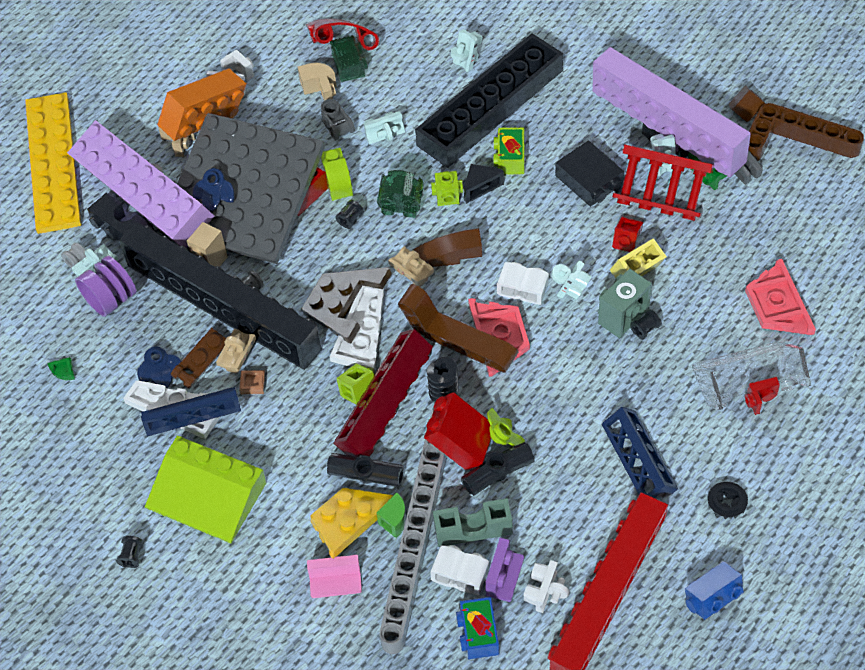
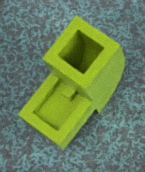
(337, 174)

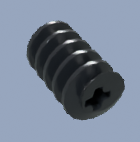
(442, 378)

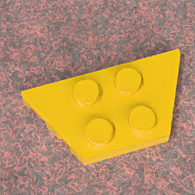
(346, 517)

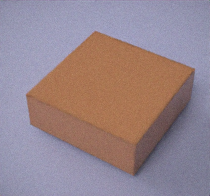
(252, 382)

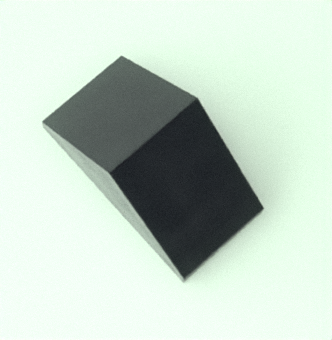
(481, 181)

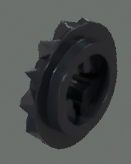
(731, 491)

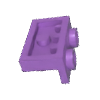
(503, 572)

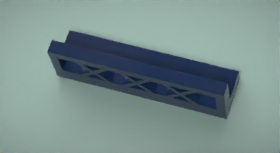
(190, 411)
(644, 448)

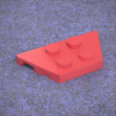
(778, 302)
(501, 322)

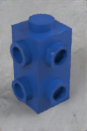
(714, 590)

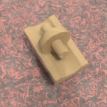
(411, 266)
(235, 350)

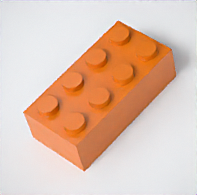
(188, 105)

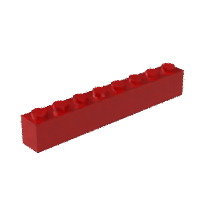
(609, 586)

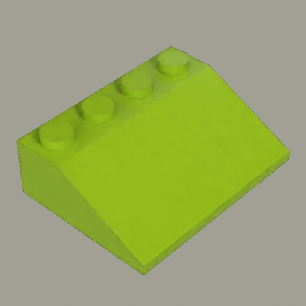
(205, 489)

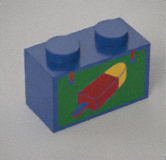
(479, 628)

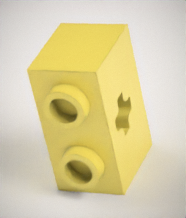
(640, 260)

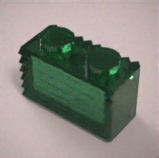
(348, 58)

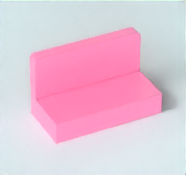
(334, 576)

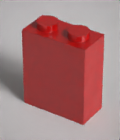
(459, 431)

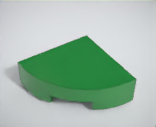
(62, 368)

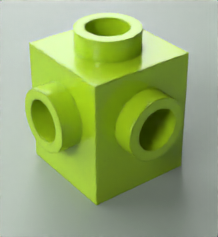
(447, 188)

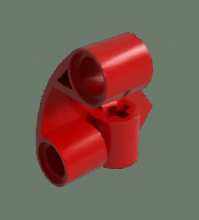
(322, 32)

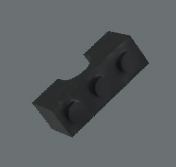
(107, 214)

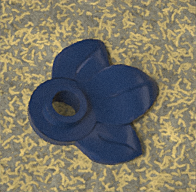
(213, 192)
(157, 370)

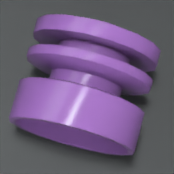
(105, 285)

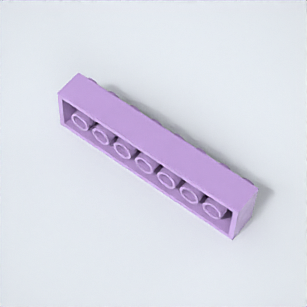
(670, 112)
(139, 183)

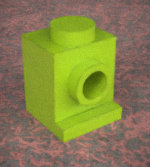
(354, 382)

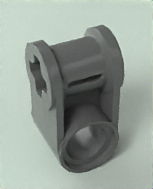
(336, 119)

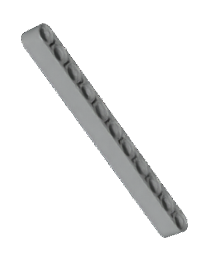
(412, 556)

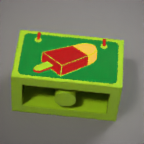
(510, 150)

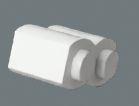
(522, 283)
(460, 569)

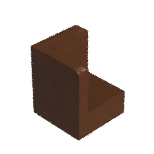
(746, 103)

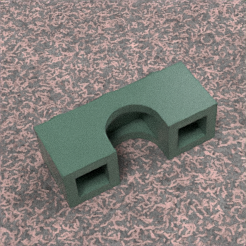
(489, 522)

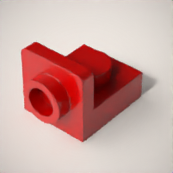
(626, 234)
(761, 390)

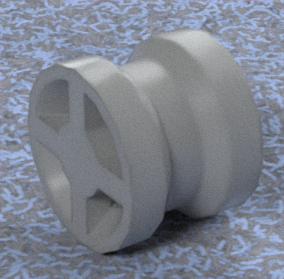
(74, 255)

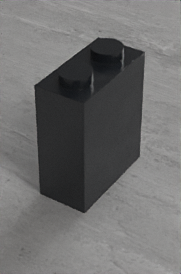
(589, 173)

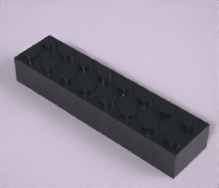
(489, 100)

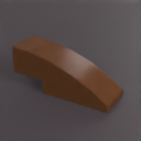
(451, 248)

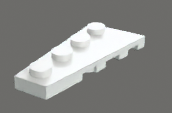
(363, 349)
(150, 396)

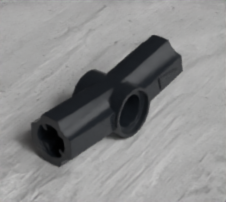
(485, 474)

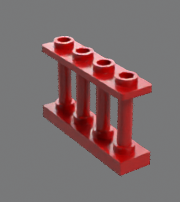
(678, 165)

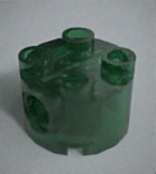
(400, 193)

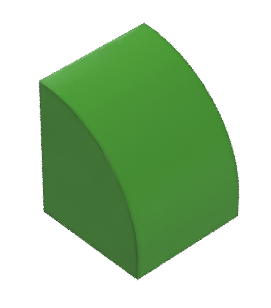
(392, 516)

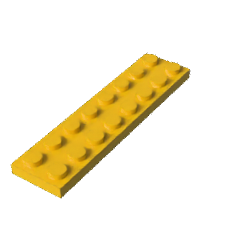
(51, 166)

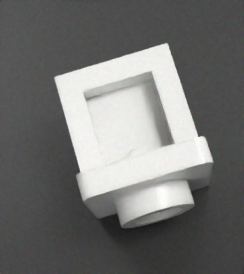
(238, 62)

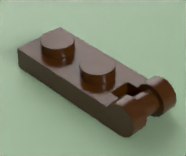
(199, 358)

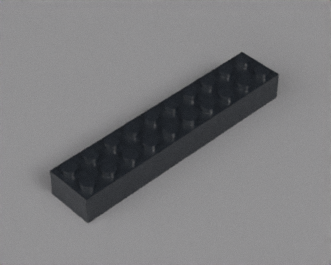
(221, 295)

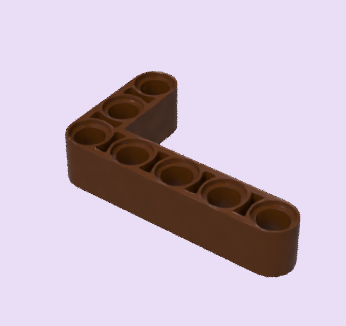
(802, 128)
(454, 334)

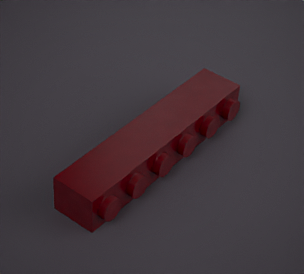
(383, 395)

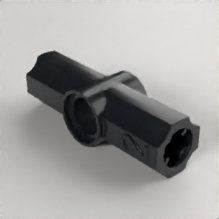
(350, 467)

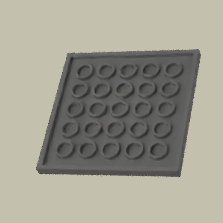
(268, 178)

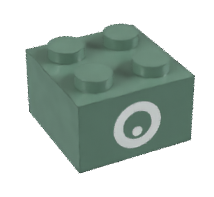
(624, 302)

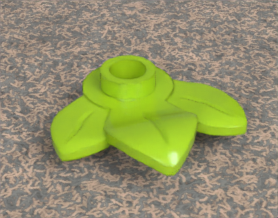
(501, 430)

